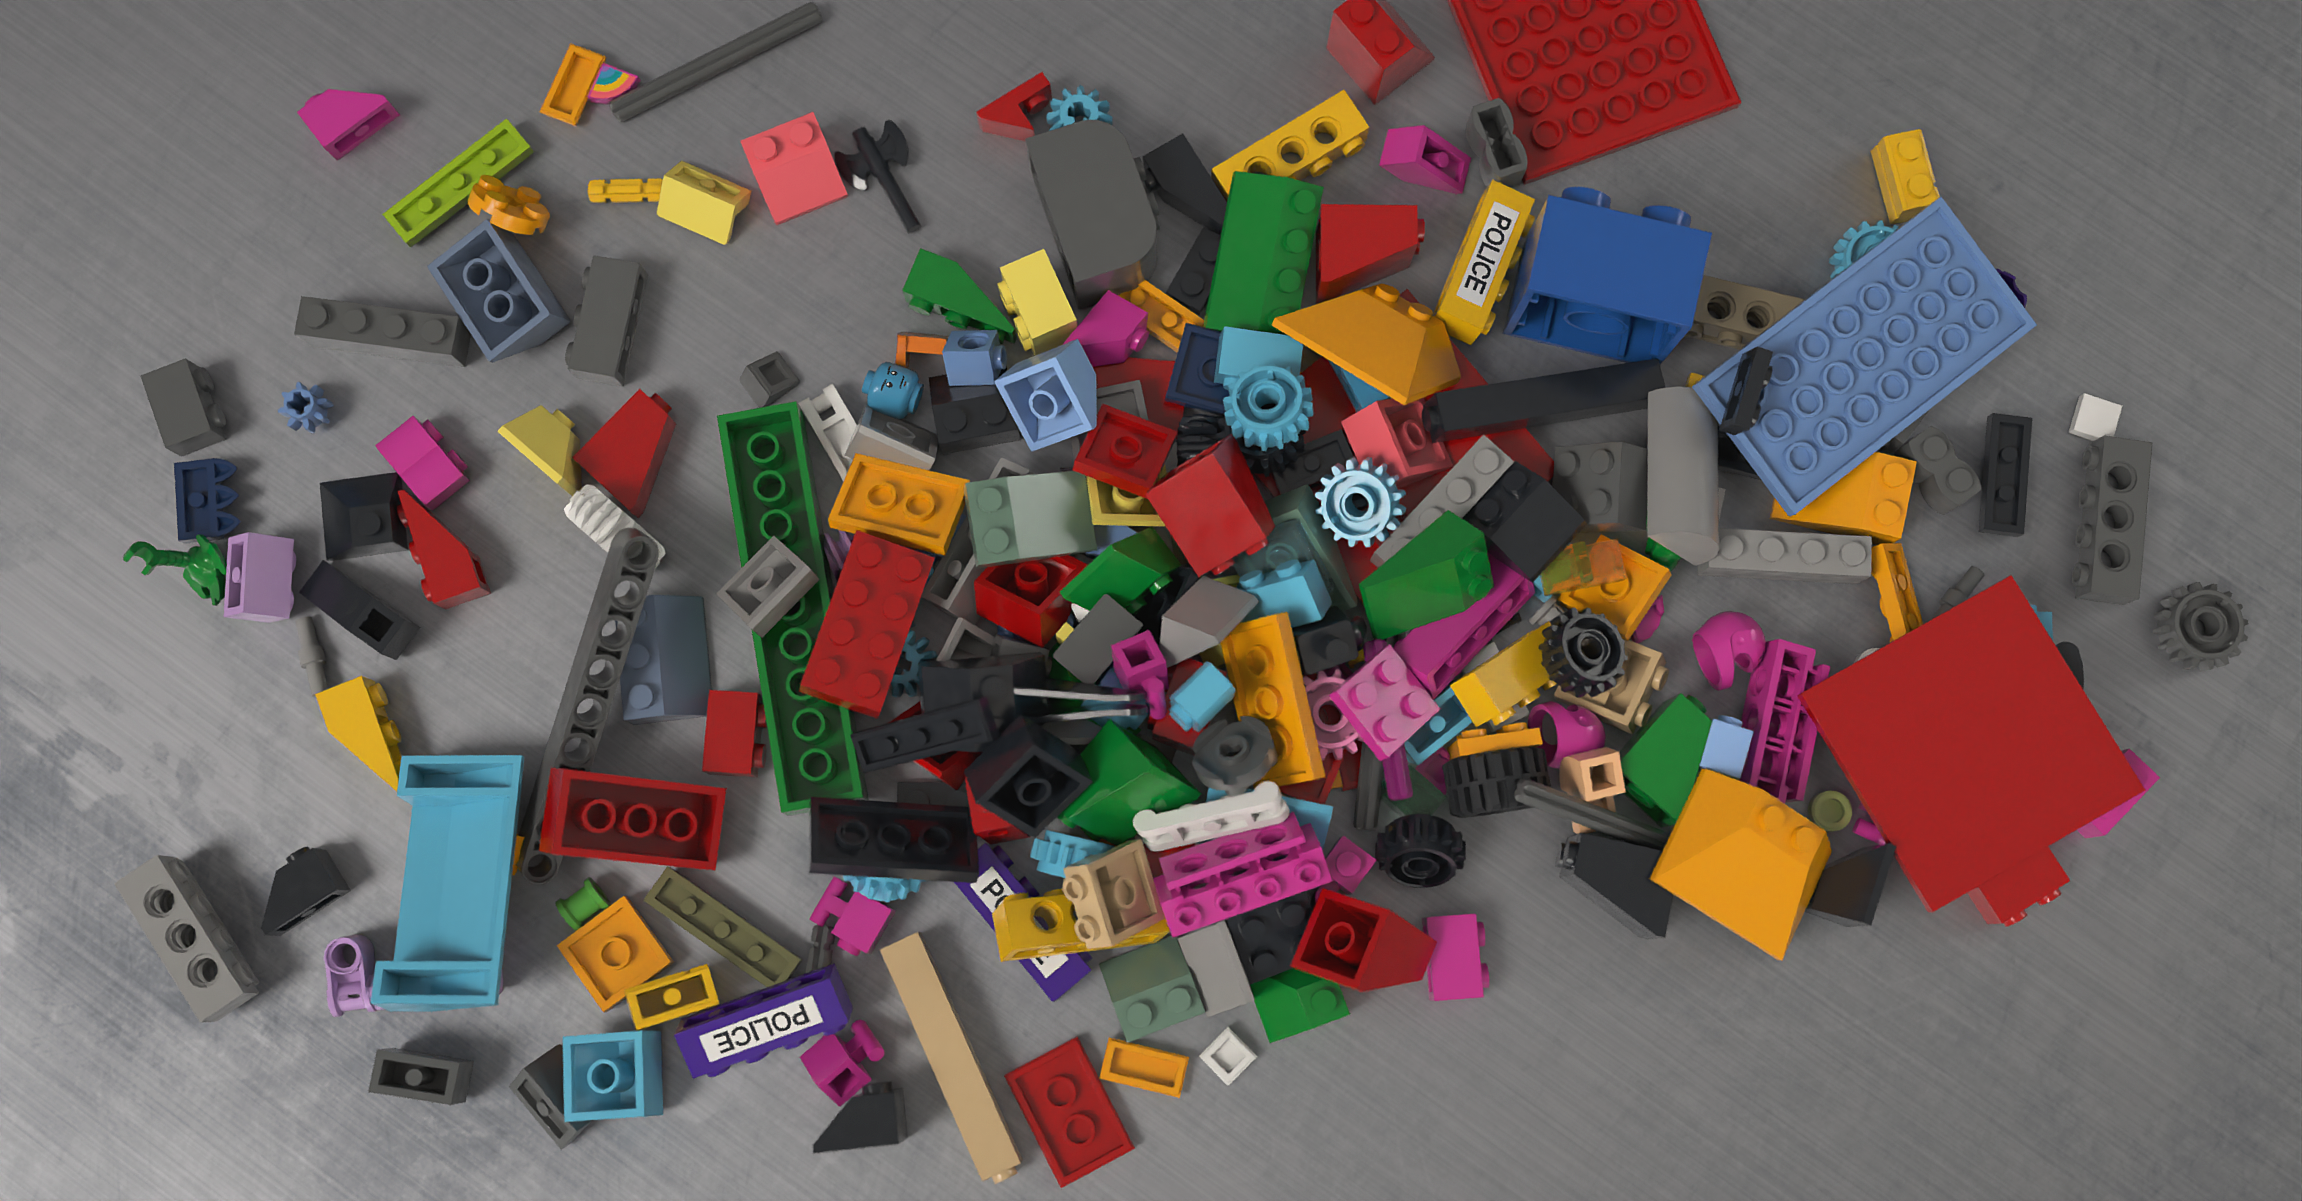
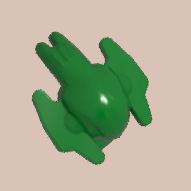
(202, 564)

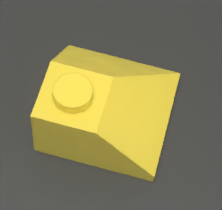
(548, 444)
(1119, 507)

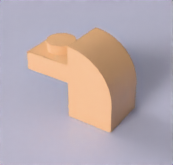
(1592, 778)

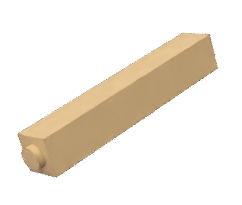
(952, 1058)

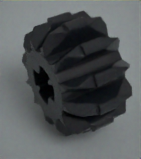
(1195, 435)

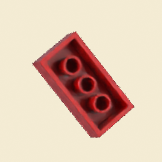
(866, 624)
(632, 819)

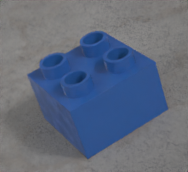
(1607, 278)

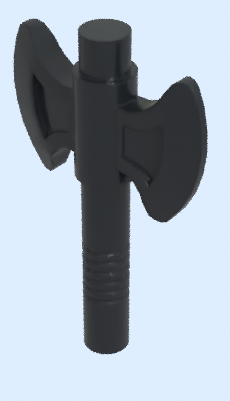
(874, 159)

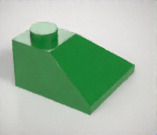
(1296, 1003)

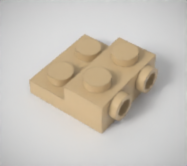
(1627, 702)
(1112, 895)

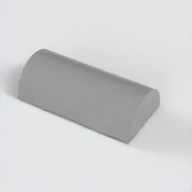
(1682, 474)

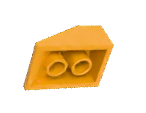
(1863, 503)

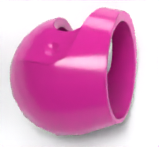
(1728, 640)
(1576, 729)

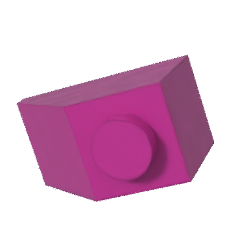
(346, 118)
(1425, 159)
(1111, 330)

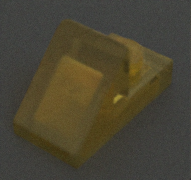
(1584, 567)

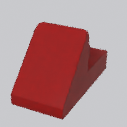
(1007, 114)

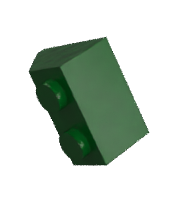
(1125, 572)

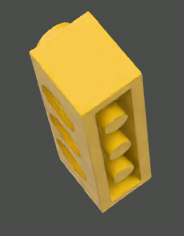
(1333, 116)
(1022, 939)

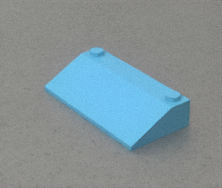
(453, 883)

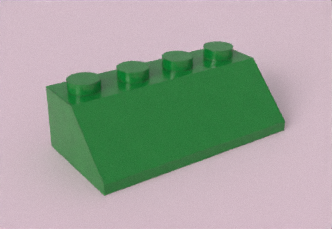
(1262, 251)

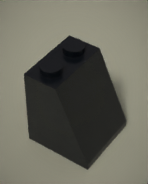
(1617, 881)

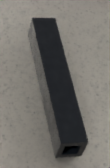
(1541, 400)

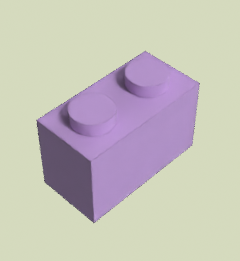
(259, 577)

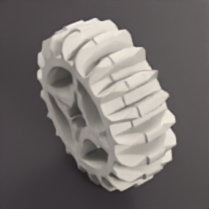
(603, 519)

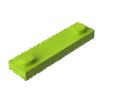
(450, 186)

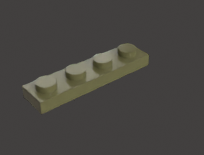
(722, 929)

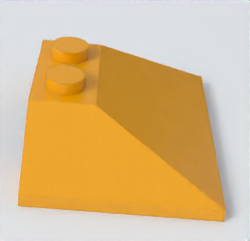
(1379, 340)
(1744, 860)

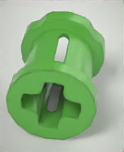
(582, 904)

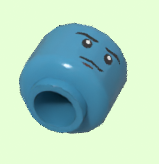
(893, 390)

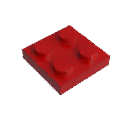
(1125, 451)

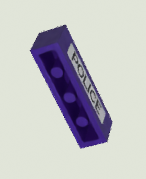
(995, 882)
(764, 1022)

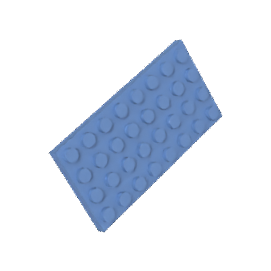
(1871, 354)

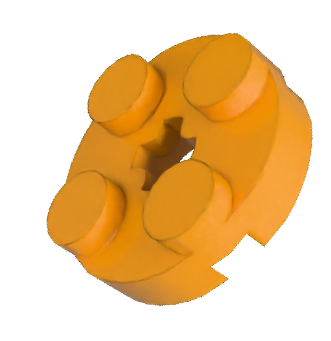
(510, 208)

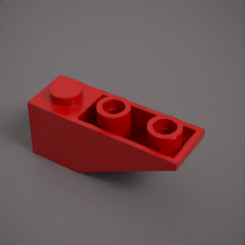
(449, 566)

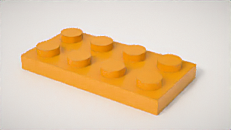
(1271, 688)

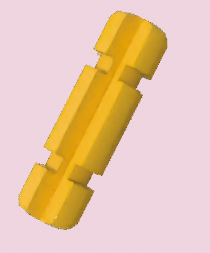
(624, 190)

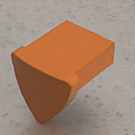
(917, 342)

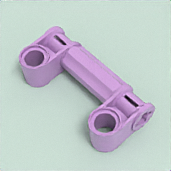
(352, 979)

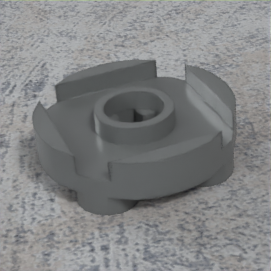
(1242, 770)

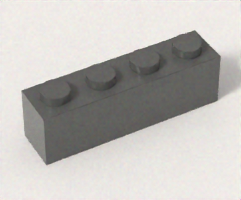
(383, 331)

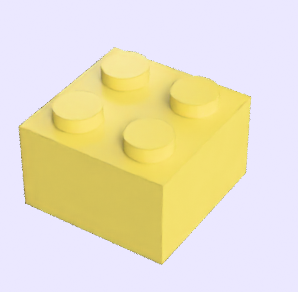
(1038, 301)

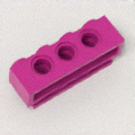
(1767, 707)
(1235, 894)

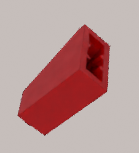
(630, 450)

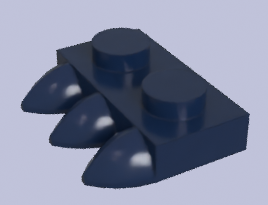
(202, 499)

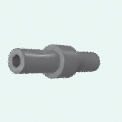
(311, 655)

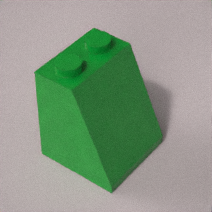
(1665, 758)
(1126, 779)

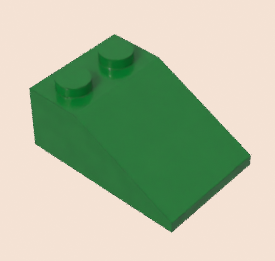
(1428, 578)

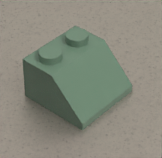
(1151, 988)

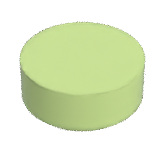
(1830, 811)

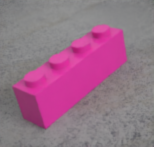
(1446, 646)

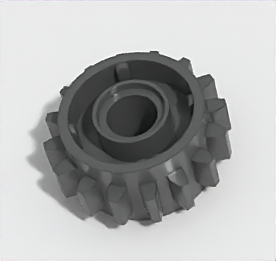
(2221, 620)

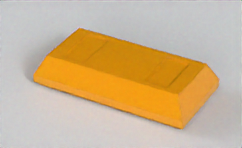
(572, 84)
(1144, 1067)

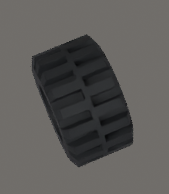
(1487, 780)

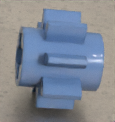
(297, 401)

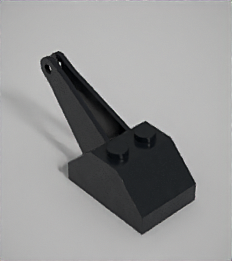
(1016, 687)

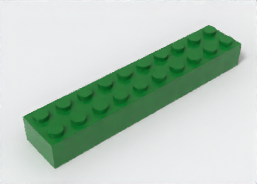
(777, 497)

